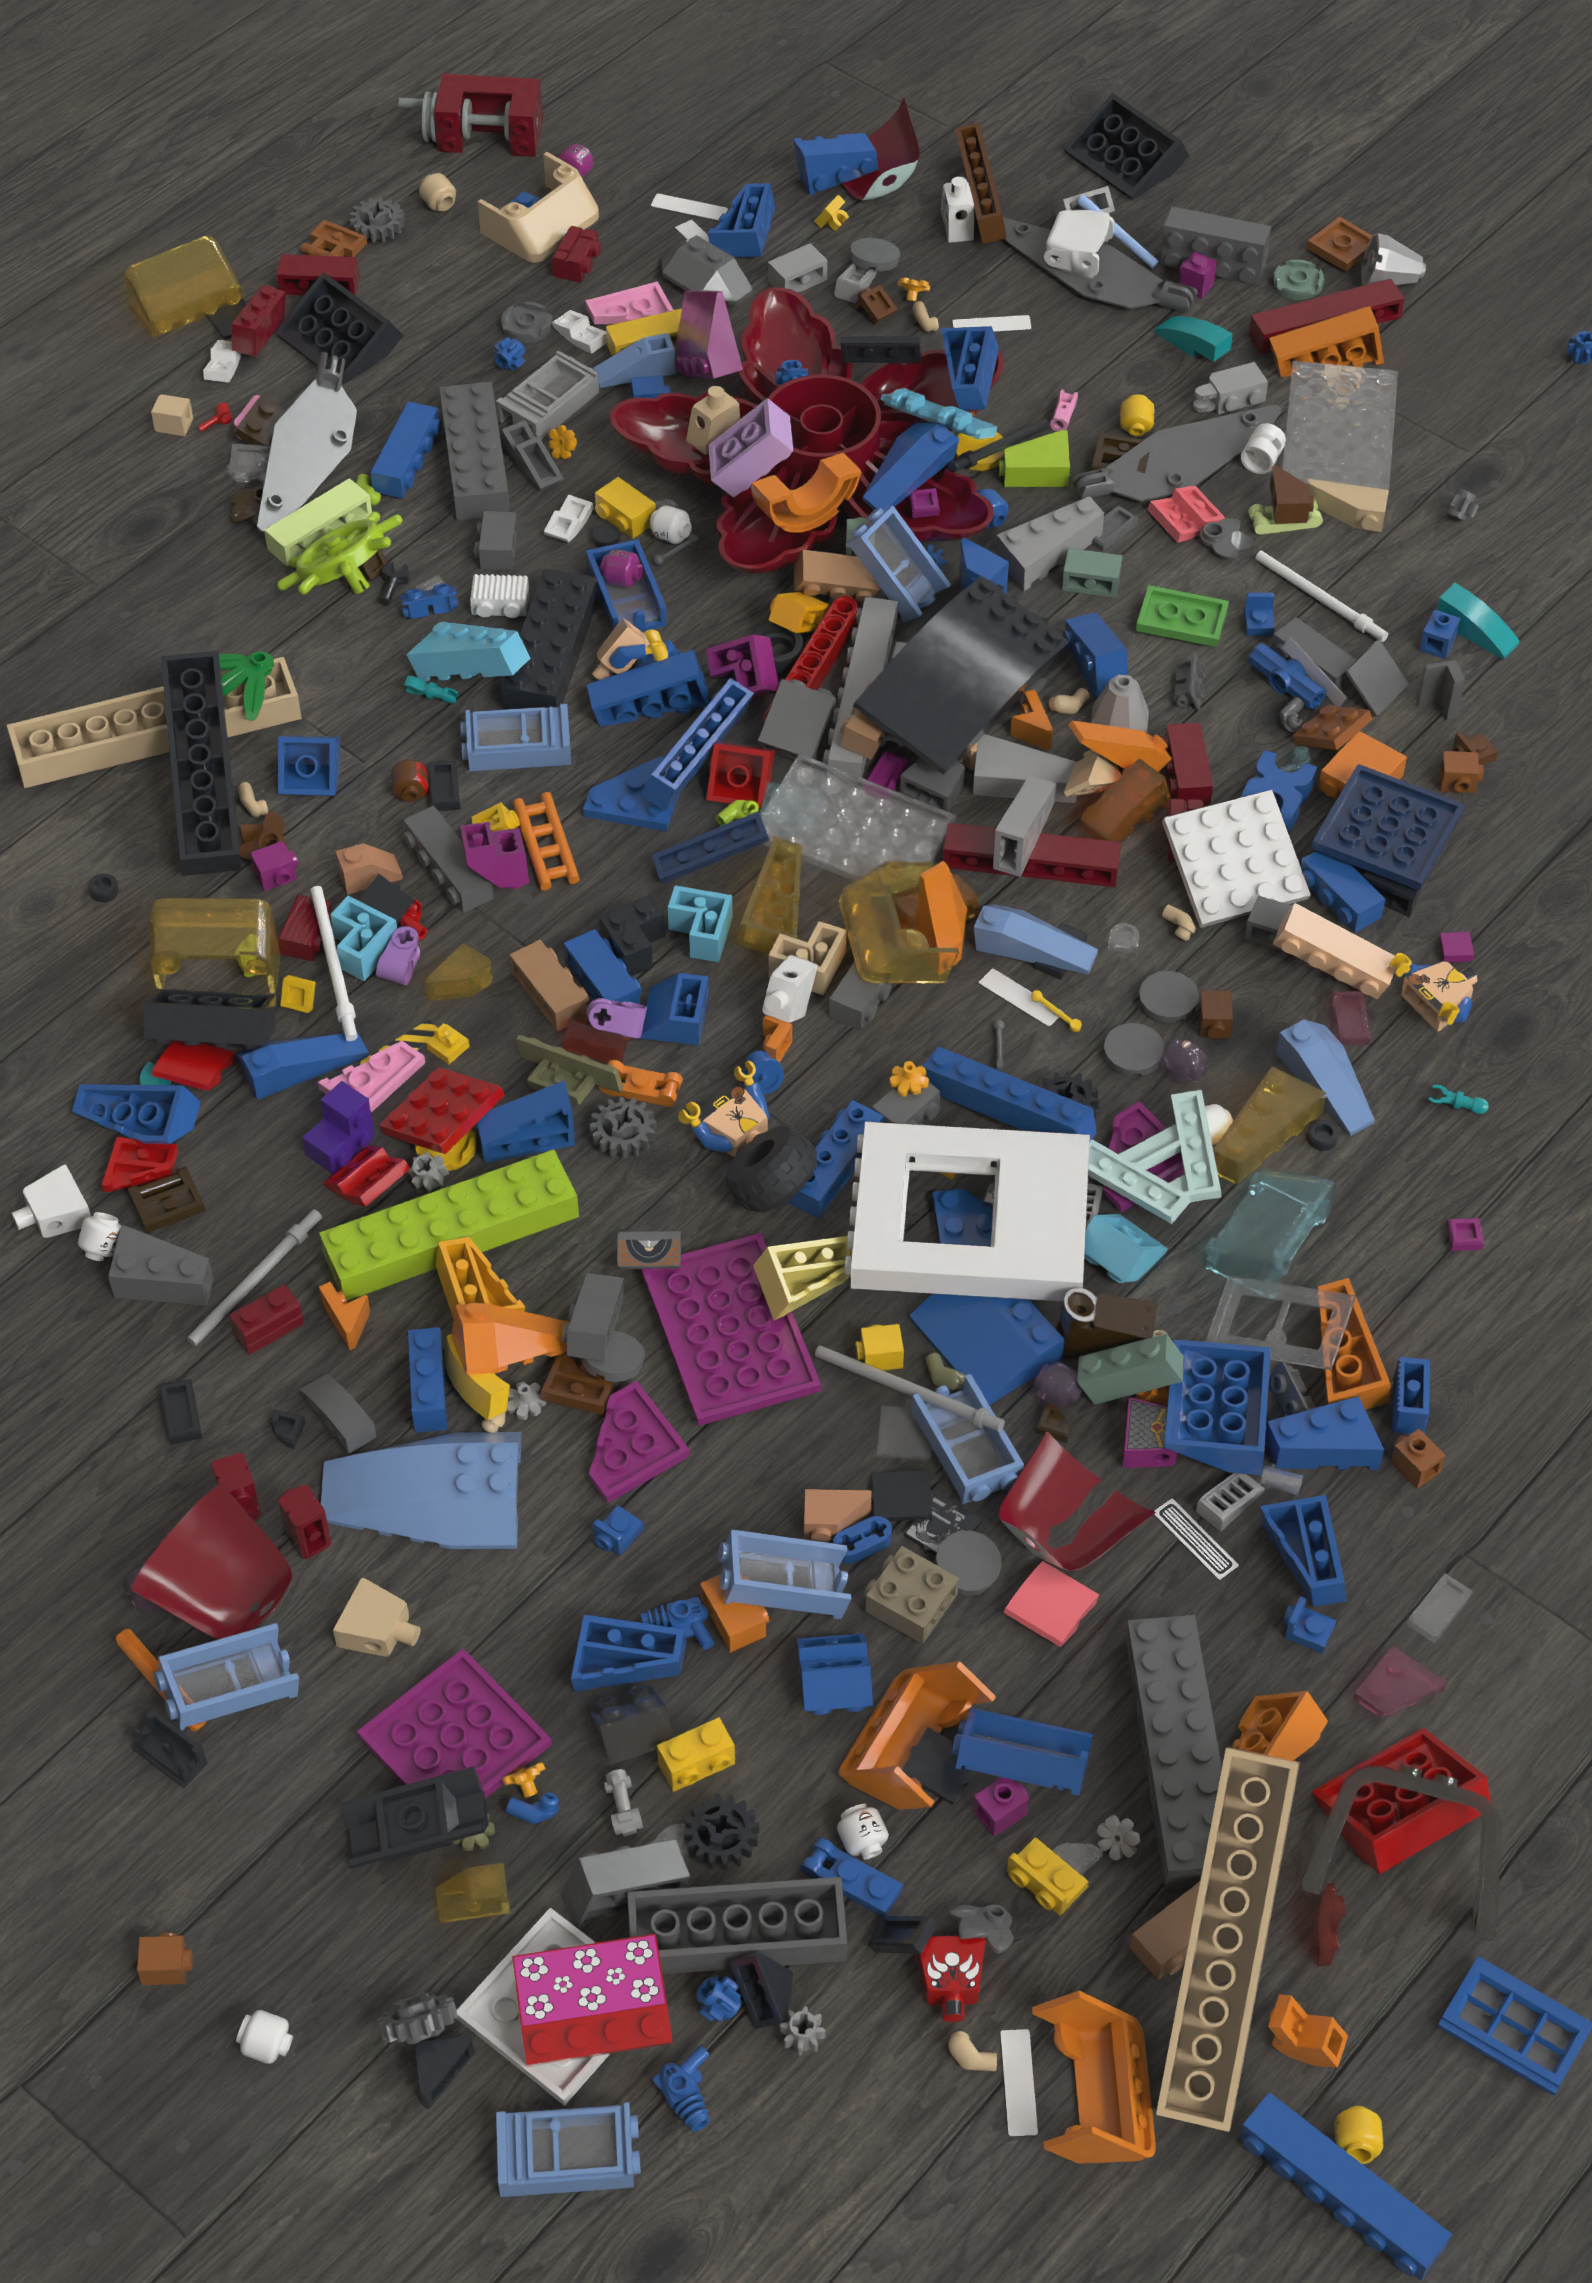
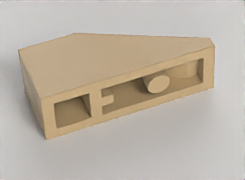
(1351, 504)
(1091, 775)

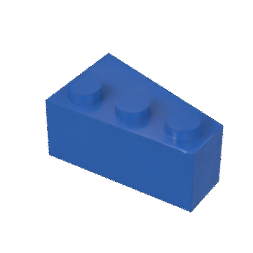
(834, 161)
(971, 364)
(1095, 651)
(528, 1125)
(1325, 1436)
(1308, 1546)
(625, 1652)

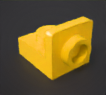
(498, 817)

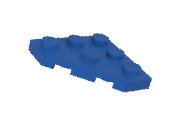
(621, 800)
(962, 1218)

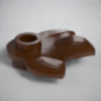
(263, 835)

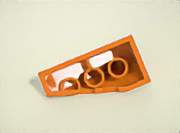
(1122, 744)
(941, 909)
(496, 1336)

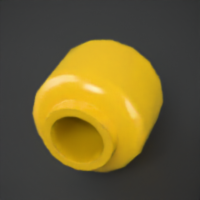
(1137, 415)
(1359, 2133)

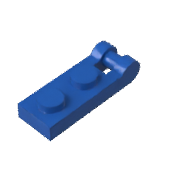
(859, 1880)

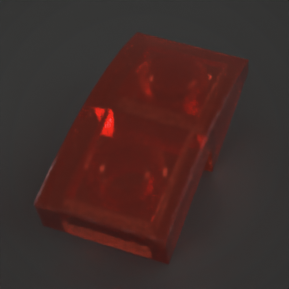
(1326, 1925)

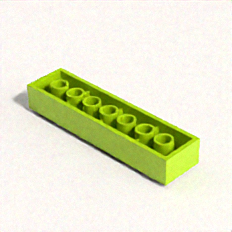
(486, 1208)

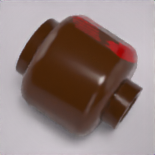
(409, 779)

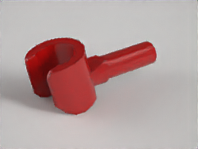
(222, 415)

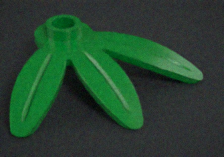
(252, 668)

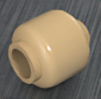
(437, 192)

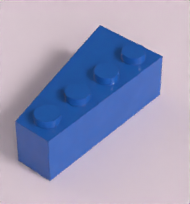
(650, 691)

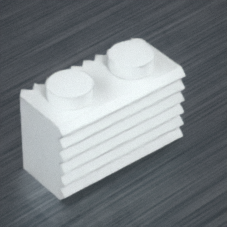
(499, 595)

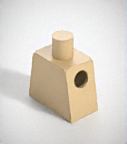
(711, 418)
(374, 1621)

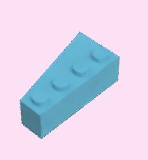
(467, 652)

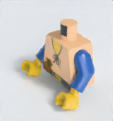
(626, 646)
(1436, 990)
(731, 1119)

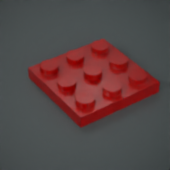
(441, 1110)

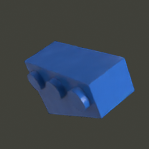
(747, 223)

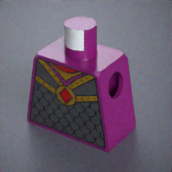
(1146, 1436)

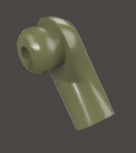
(942, 1375)

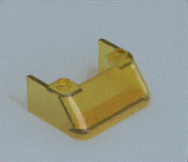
(213, 931)
(878, 943)

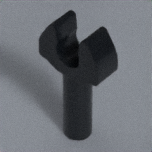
(393, 580)

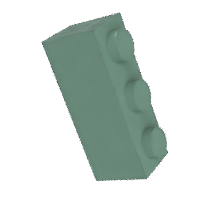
(1130, 1369)

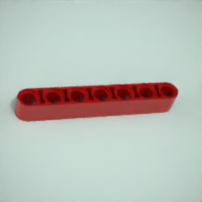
(824, 645)

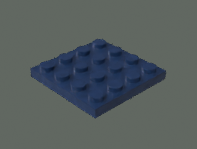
(1388, 827)

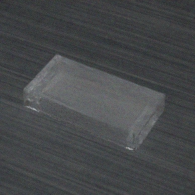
(1439, 1608)

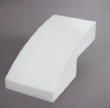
(578, 331)
(222, 362)
(570, 519)

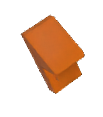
(1032, 723)
(347, 1317)

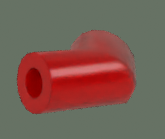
(412, 920)

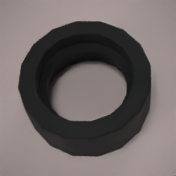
(787, 637)

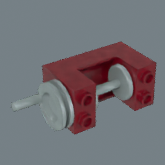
(481, 105)

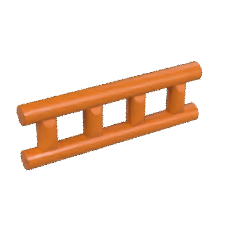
(538, 854)

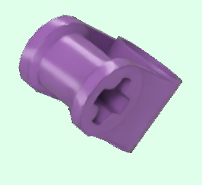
(400, 956)
(622, 1017)

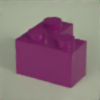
(749, 661)

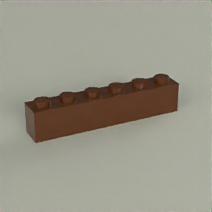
(981, 183)

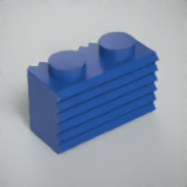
(1411, 1395)

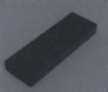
(881, 349)

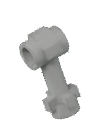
(627, 1819)

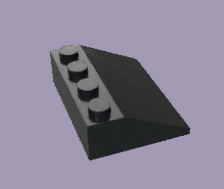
(1127, 148)
(341, 325)

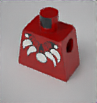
(952, 1973)

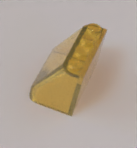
(181, 286)

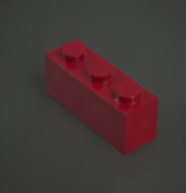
(300, 272)
(258, 320)
(1189, 763)

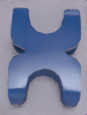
(1287, 787)

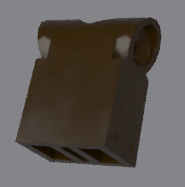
(1102, 1321)

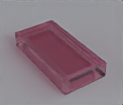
(1351, 1018)

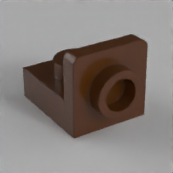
(875, 303)
(1476, 744)

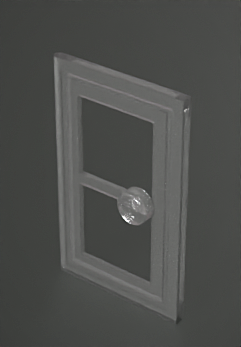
(1276, 1338)

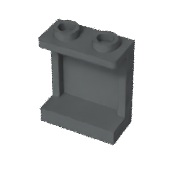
(796, 720)

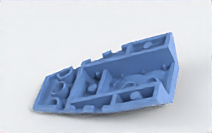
(433, 1490)

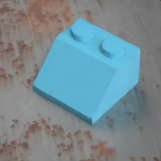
(1121, 1247)

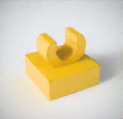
(832, 213)
(298, 993)
(447, 1043)

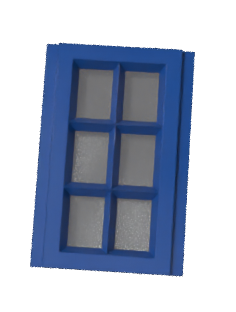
(1515, 2025)

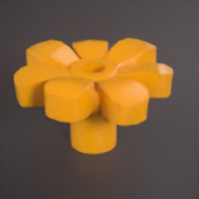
(913, 287)
(562, 442)
(909, 1079)
(525, 1779)

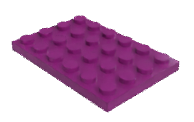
(725, 1335)

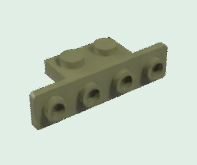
(560, 1065)

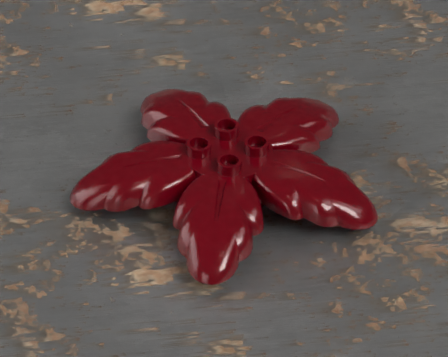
(826, 419)

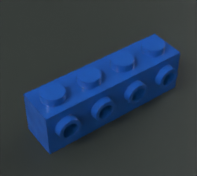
(406, 450)
(835, 1159)

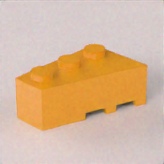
(469, 1277)

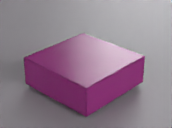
(924, 503)
(1456, 947)
(1465, 1234)

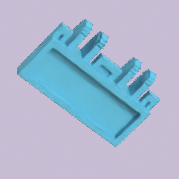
(948, 416)

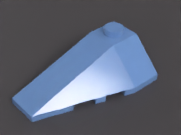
(1027, 938)
(1321, 1061)

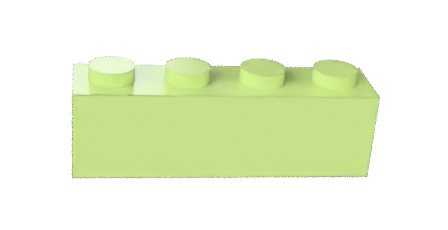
(312, 521)

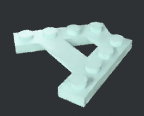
(1128, 1173)

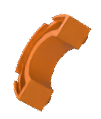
(814, 501)

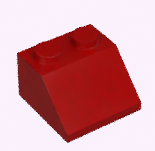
(739, 773)

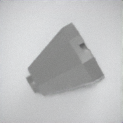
(1392, 261)
(1121, 705)

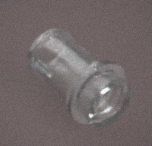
(1281, 1479)

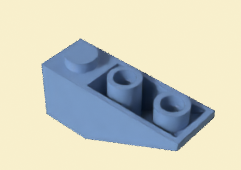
(643, 358)

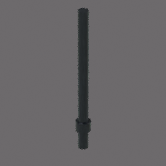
(971, 458)

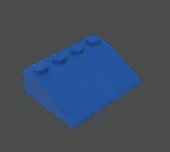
(990, 1338)
(1220, 1405)

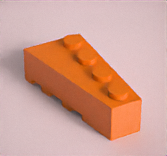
(1338, 340)
(1357, 1362)

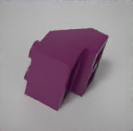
(496, 854)

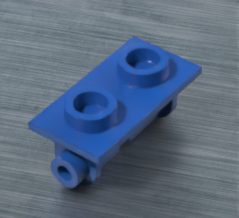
(418, 601)

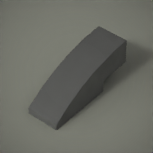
(530, 455)
(339, 1412)

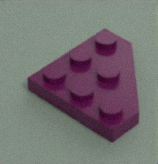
(1130, 1129)
(633, 1444)

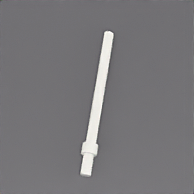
(1361, 622)
(344, 1010)

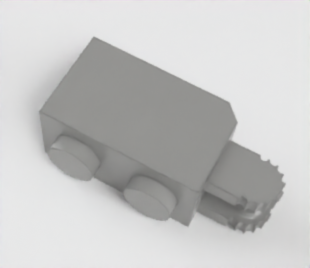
(1232, 389)

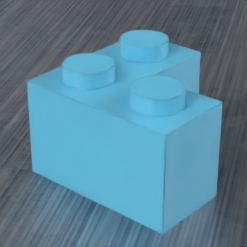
(704, 917)
(362, 935)

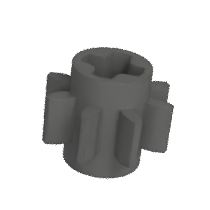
(1461, 504)

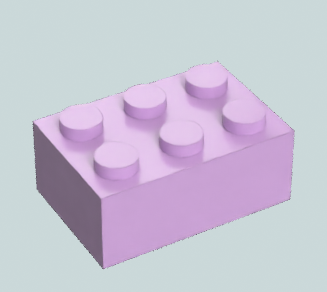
(750, 448)

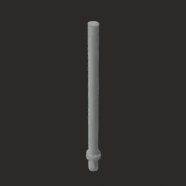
(979, 1417)

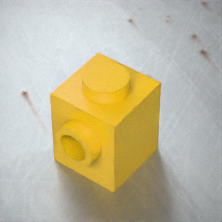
(881, 1347)

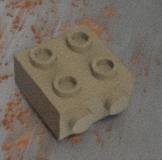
(911, 1594)

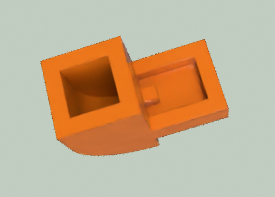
(1306, 2037)

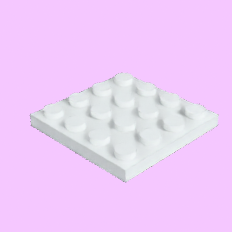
(1233, 856)
(495, 2015)

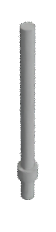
(294, 1236)

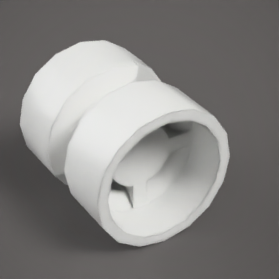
(1263, 448)

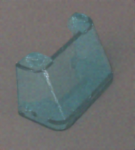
(1270, 1225)

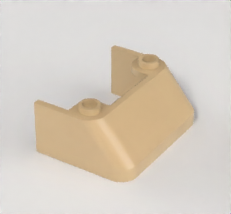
(538, 230)

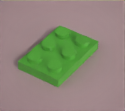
(1182, 616)

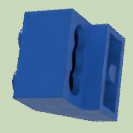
(834, 1673)

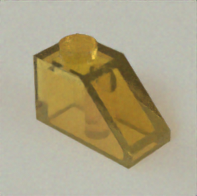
(459, 975)
(474, 1894)

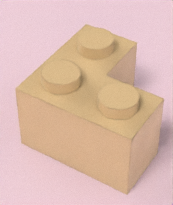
(824, 948)

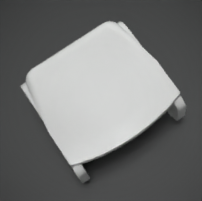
(1076, 239)

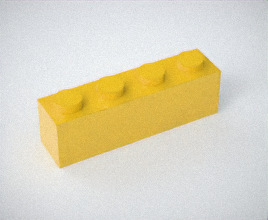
(626, 333)

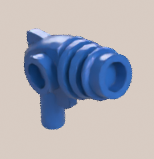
(683, 1615)
(681, 2089)

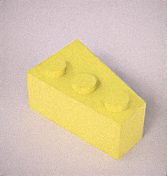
(800, 1272)

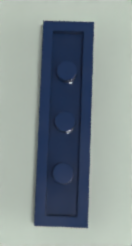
(710, 847)

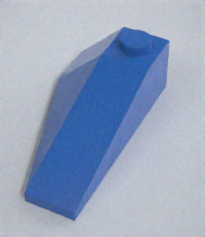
(910, 463)
(139, 1111)

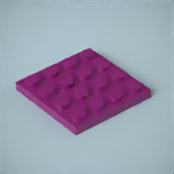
(455, 1723)

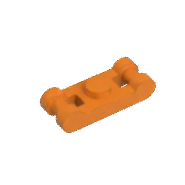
(643, 1085)

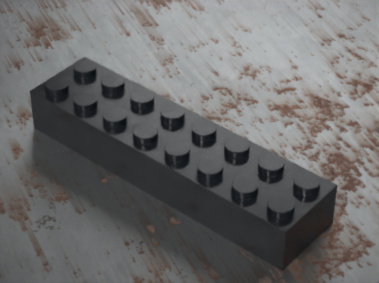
(200, 763)

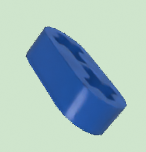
(863, 1541)

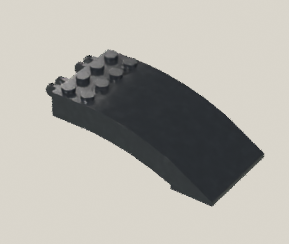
(961, 673)

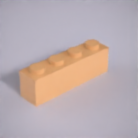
(1335, 951)

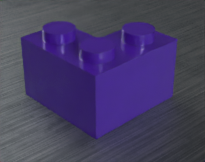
(342, 1131)

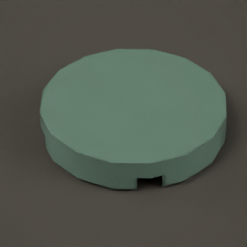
(1298, 280)

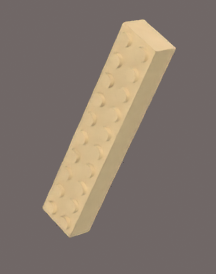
(130, 729)
(1228, 1939)

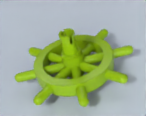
(340, 554)

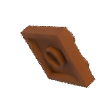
(1340, 243)
(1332, 727)

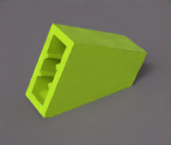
(1037, 462)

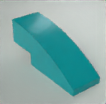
(1196, 336)
(1478, 621)

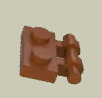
(336, 238)

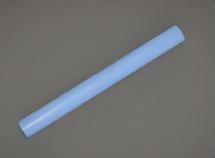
(1123, 236)

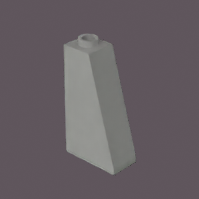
(1005, 766)
(1023, 825)

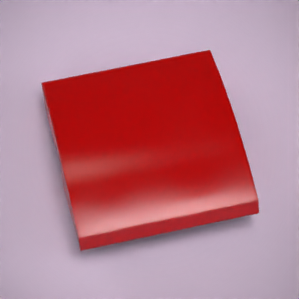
(193, 1065)
(366, 1176)

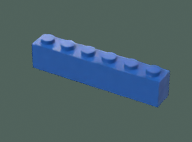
(697, 744)
(1006, 1096)
(1344, 2186)

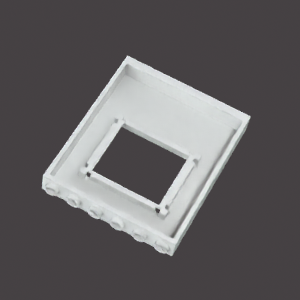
(1034, 1221)

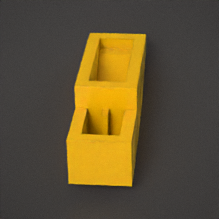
(483, 1392)

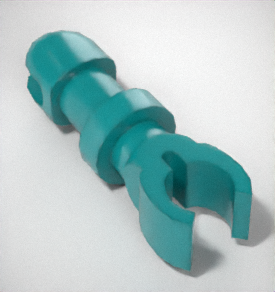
(419, 687)
(1458, 1100)

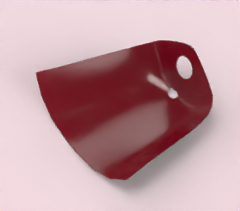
(896, 157)
(1049, 1493)
(216, 1568)

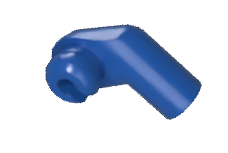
(536, 1812)

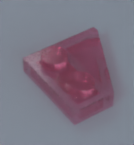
(1397, 1684)

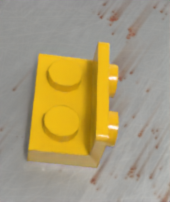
(1046, 1876)

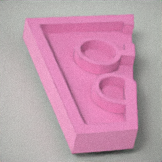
(628, 304)
(380, 1074)

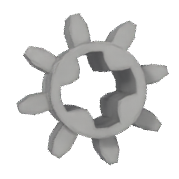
(428, 1171)
(805, 2041)

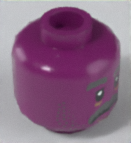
(579, 158)
(621, 568)

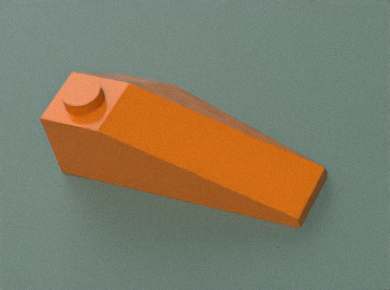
(1281, 1725)

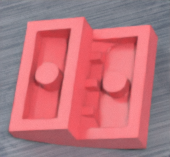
(1184, 513)
(1051, 1603)

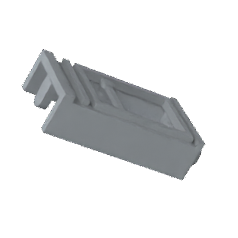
(550, 394)

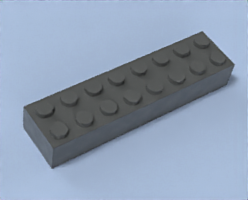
(1175, 1740)

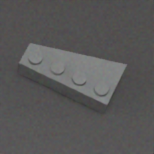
(1045, 540)

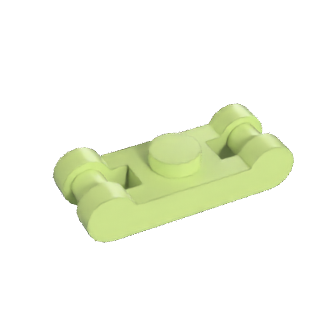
(1265, 524)

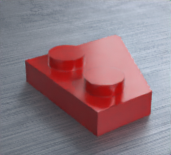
(138, 1163)

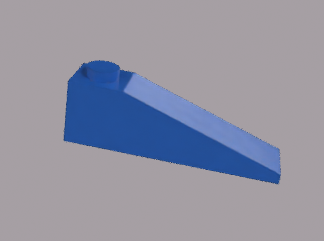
(296, 1060)

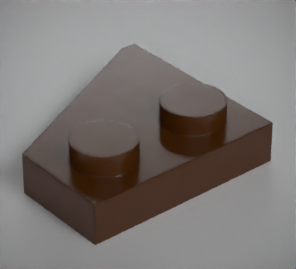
(574, 1387)

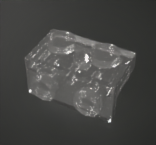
(248, 462)

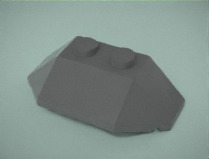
(703, 266)

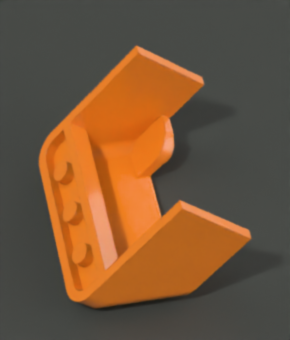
(914, 1700)
(1109, 2081)

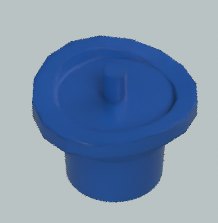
(768, 1071)

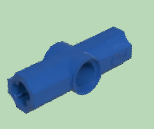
(1287, 676)

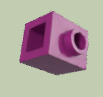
(1198, 273)
(274, 865)
(1001, 1805)

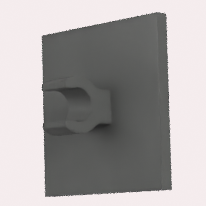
(1377, 677)

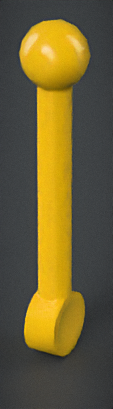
(1074, 1025)

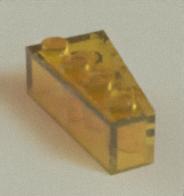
(774, 898)
(1267, 1120)

